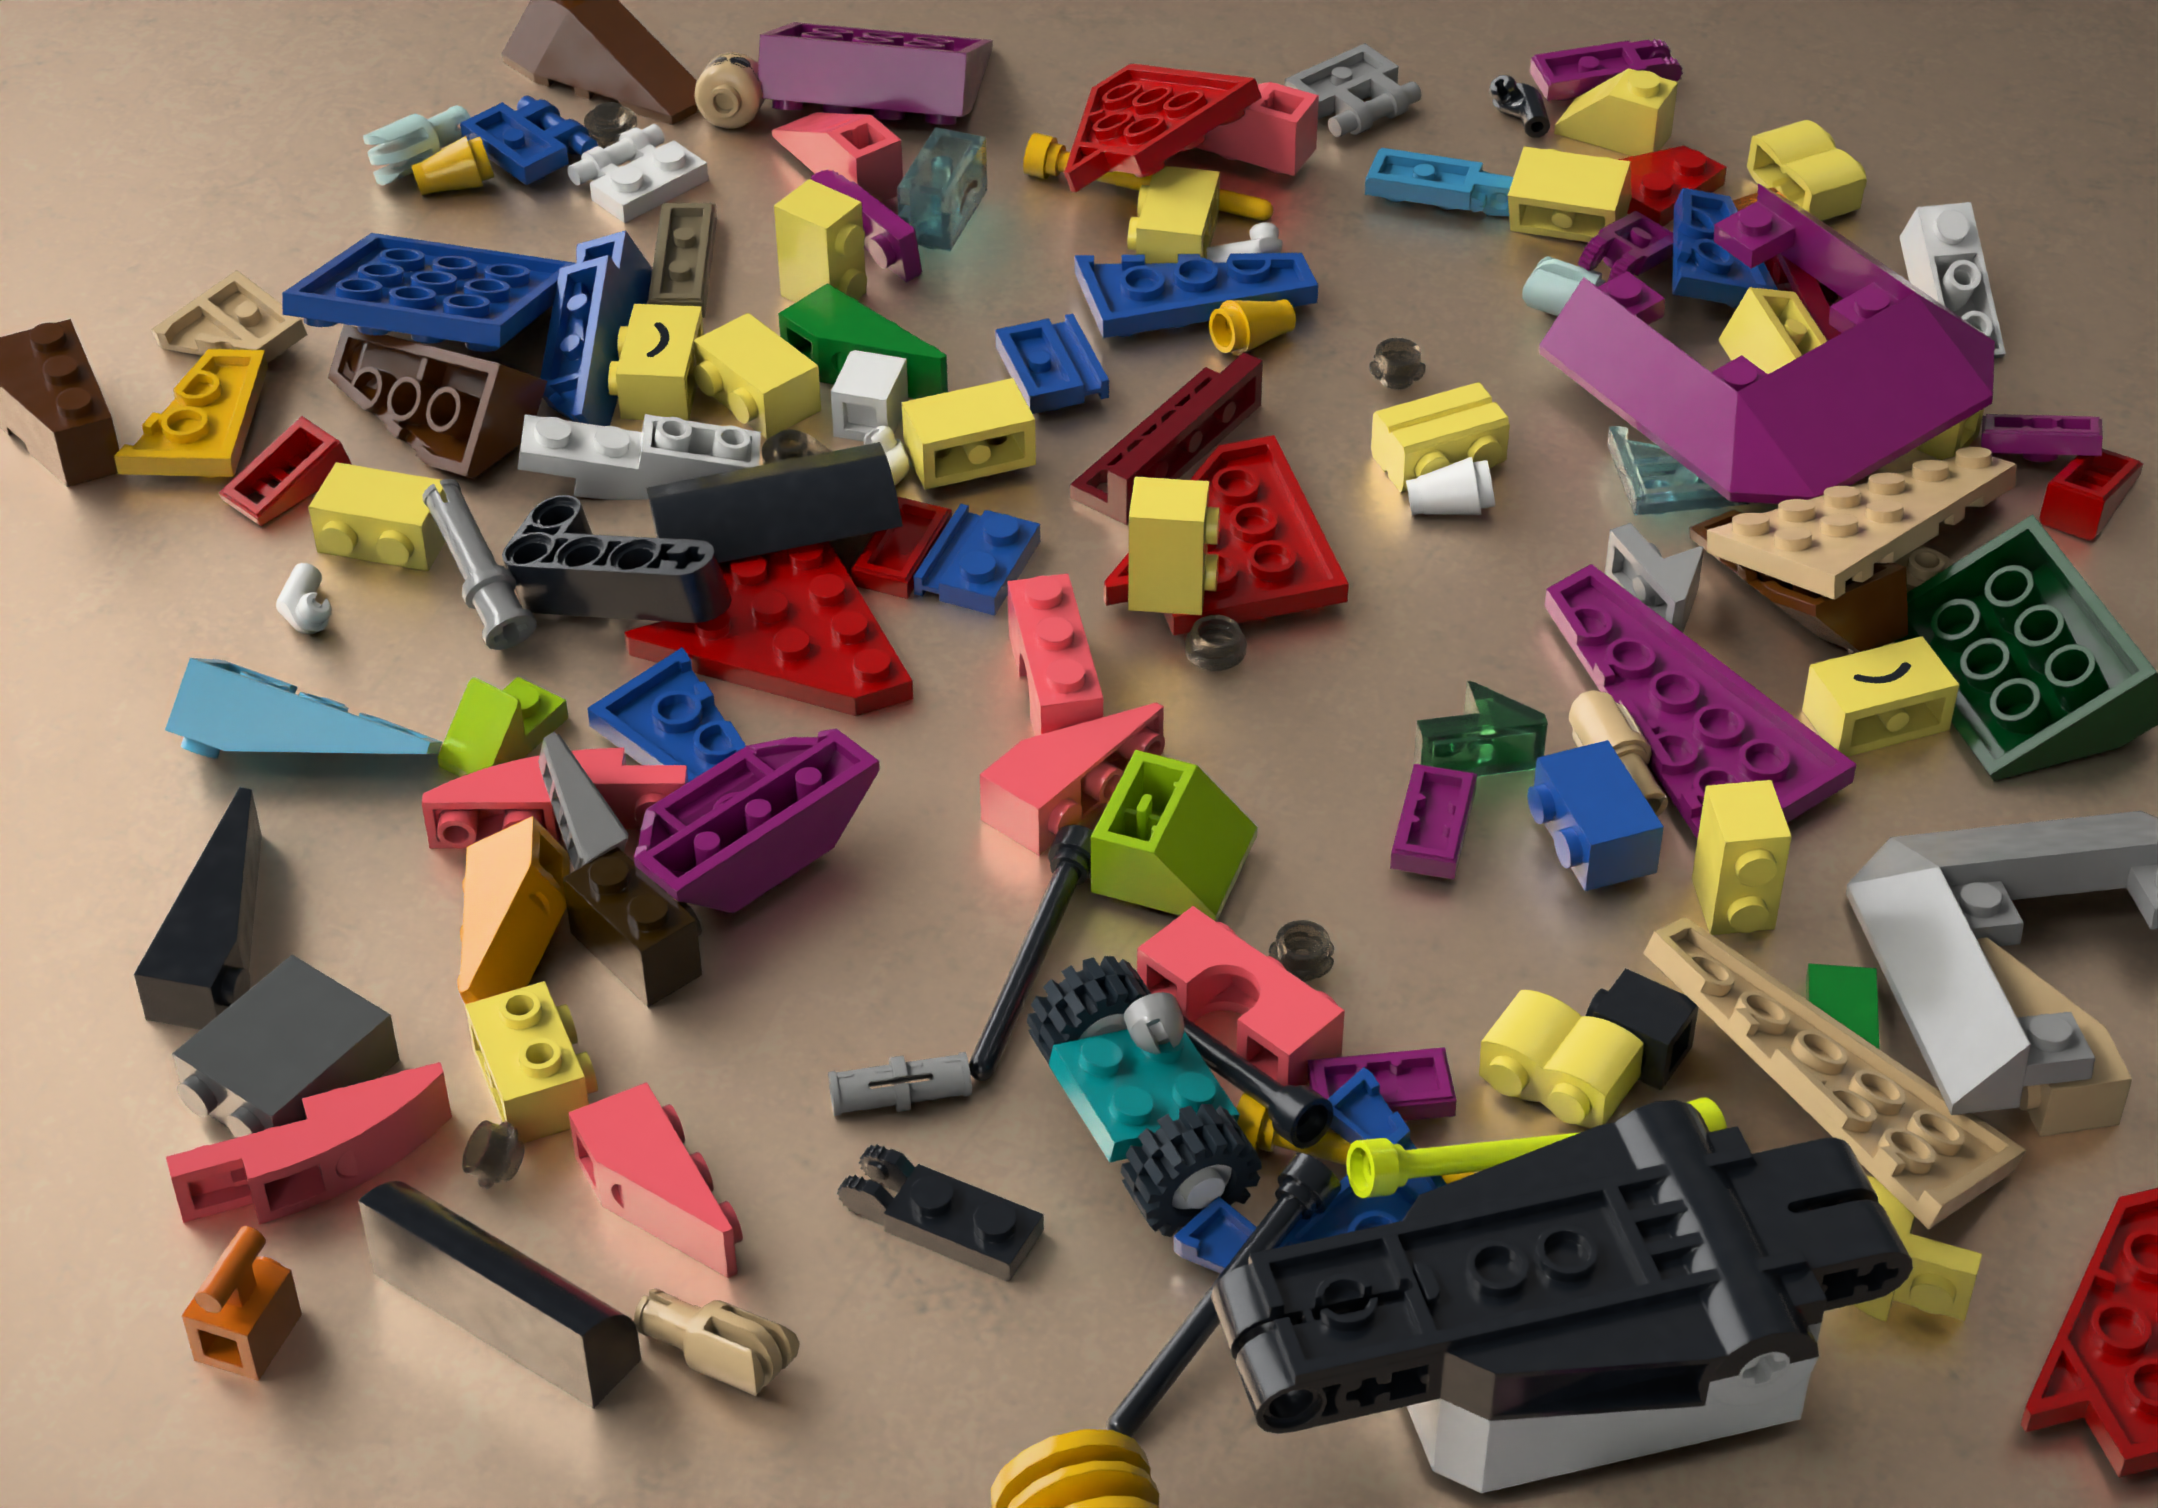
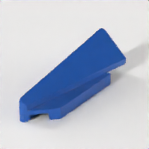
(585, 324)

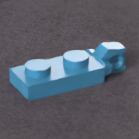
(1437, 182)

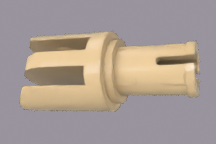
(1598, 719)
(719, 1339)

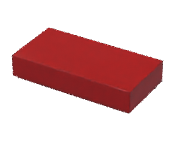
(898, 552)

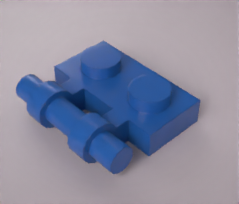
(528, 140)

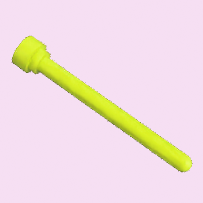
(1381, 1167)

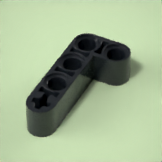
(576, 573)

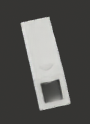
(1949, 265)

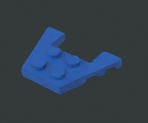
(1358, 1114)

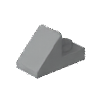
(1660, 583)

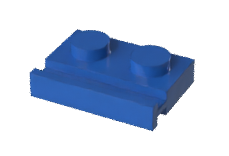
(1051, 363)
(977, 559)

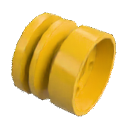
(1078, 1472)

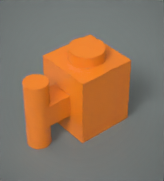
(242, 1309)

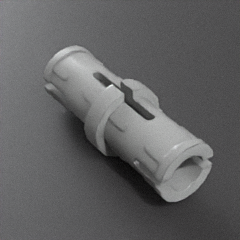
(947, 1076)

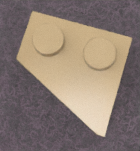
(231, 317)

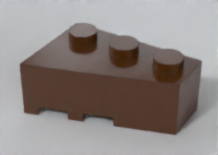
(56, 403)

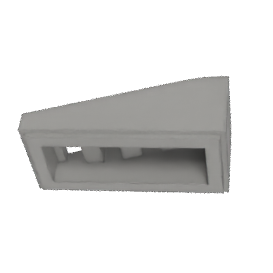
(580, 809)

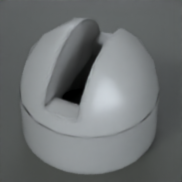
(1155, 1021)

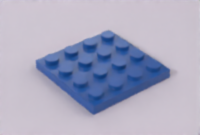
(427, 291)

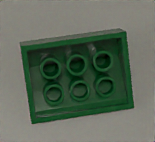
(2033, 656)

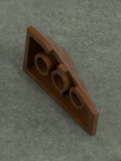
(601, 52)
(440, 402)
(1859, 620)

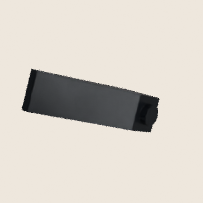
(205, 942)

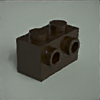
(633, 926)

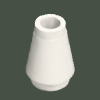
(1452, 490)

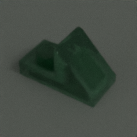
(1489, 738)

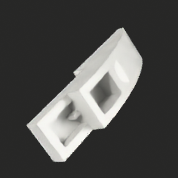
(623, 462)

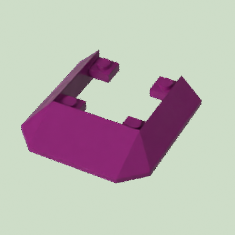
(1814, 424)

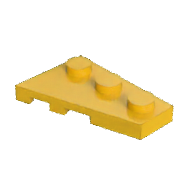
(205, 422)

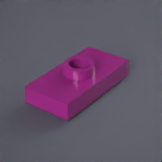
(2042, 436)
(1433, 821)
(1410, 1081)

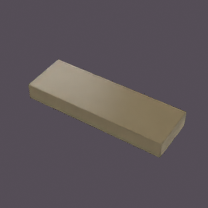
(683, 255)

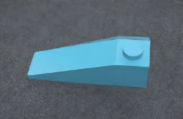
(251, 712)

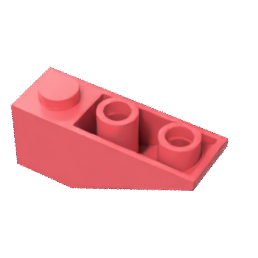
(1273, 133)
(849, 145)
(1064, 774)
(646, 1176)

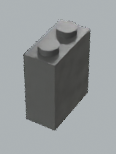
(282, 1044)

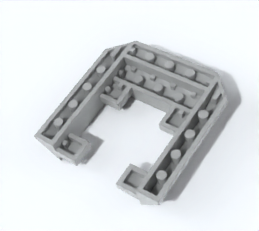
(1940, 891)

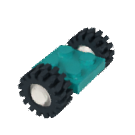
(1143, 1106)

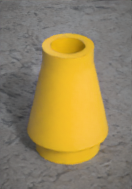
(454, 167)
(1248, 324)

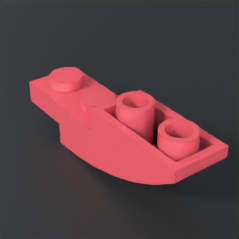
(514, 791)
(339, 1145)

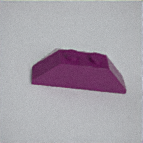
(754, 819)

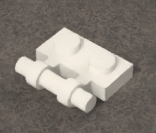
(646, 181)

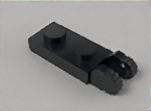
(942, 1213)

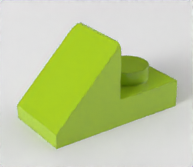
(499, 725)

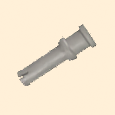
(486, 585)

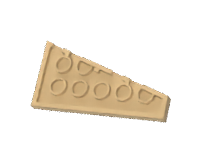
(1851, 528)
(1840, 1079)

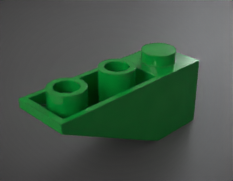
(833, 324)

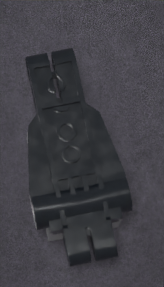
(1572, 1300)

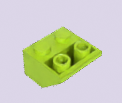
(1169, 839)

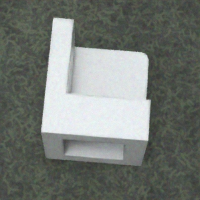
(868, 394)

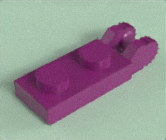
(1578, 70)
(887, 235)
(1629, 245)

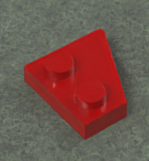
(1662, 175)

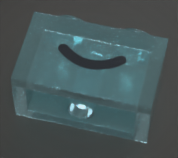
(944, 187)

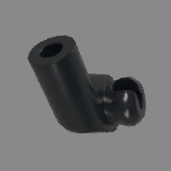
(1522, 103)

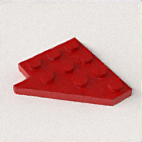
(1149, 116)
(1267, 541)
(791, 633)
(2108, 1344)

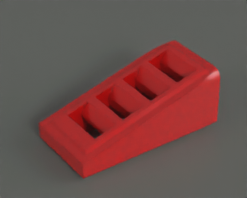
(300, 447)
(2088, 493)

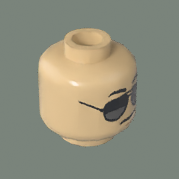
(729, 90)

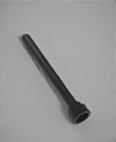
(1070, 867)
(1295, 1111)
(1303, 1189)

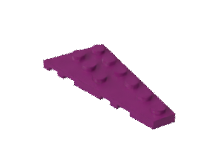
(1689, 705)

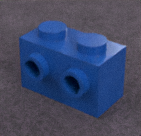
(1595, 815)

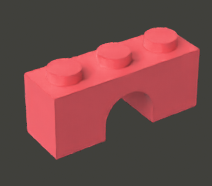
(1053, 653)
(1217, 971)

